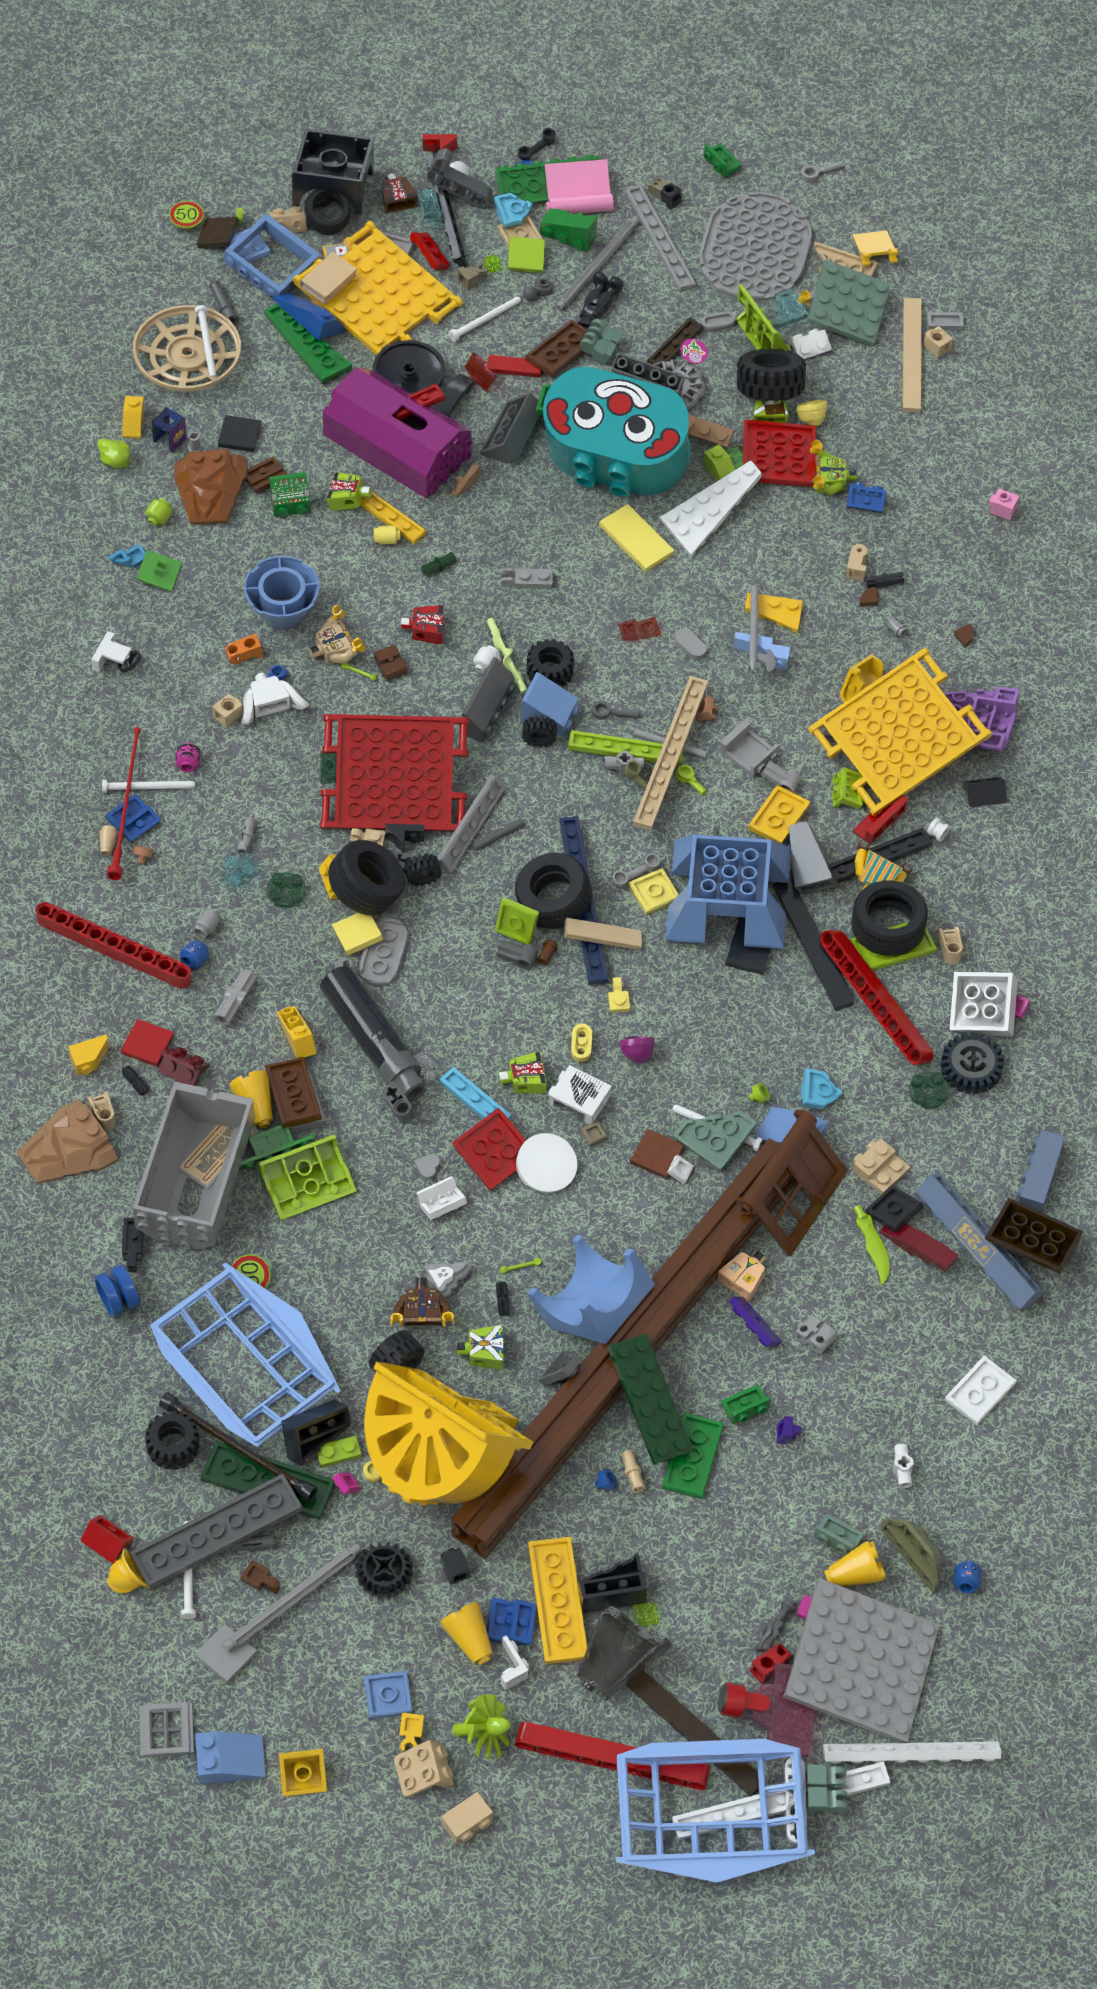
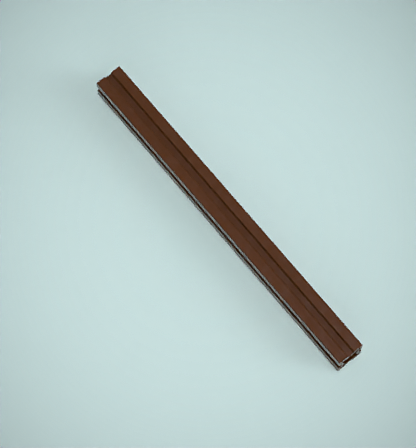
(596, 1385)

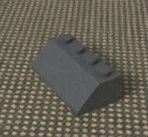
(512, 429)
(488, 700)

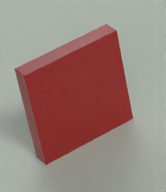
(146, 1042)

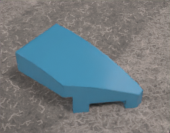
(130, 558)

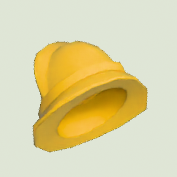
(125, 1575)

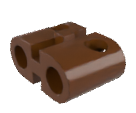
(390, 662)

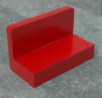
(106, 1538)

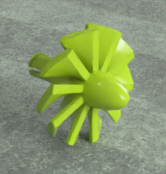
(485, 1723)

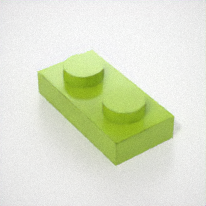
(339, 1451)

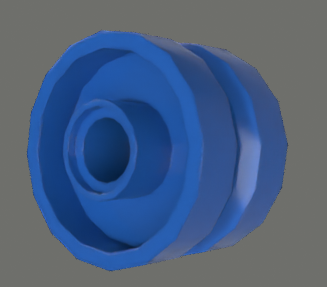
(117, 1290)

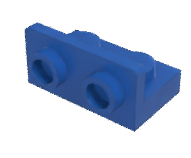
(866, 498)

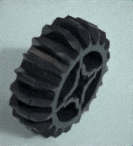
(374, 1582)

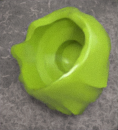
(114, 453)

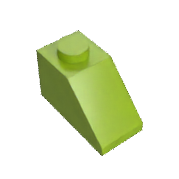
(718, 462)

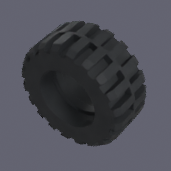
(771, 374)

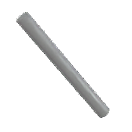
(658, 739)

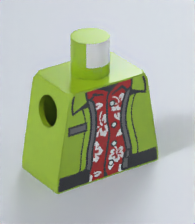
(347, 492)
(525, 1074)

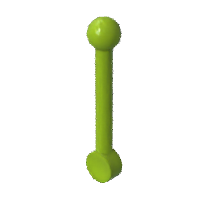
(373, 677)
(537, 1262)

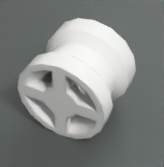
(938, 829)

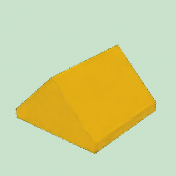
(302, 1772)

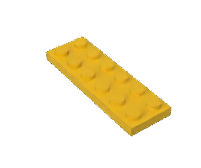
(557, 1600)

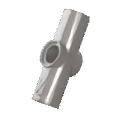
(235, 997)

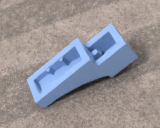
(781, 653)

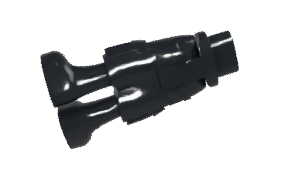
(597, 300)

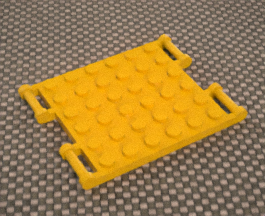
(387, 293)
(900, 731)

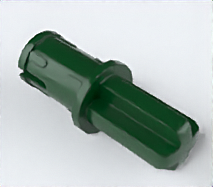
(438, 564)

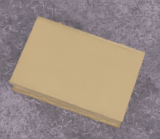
(328, 278)

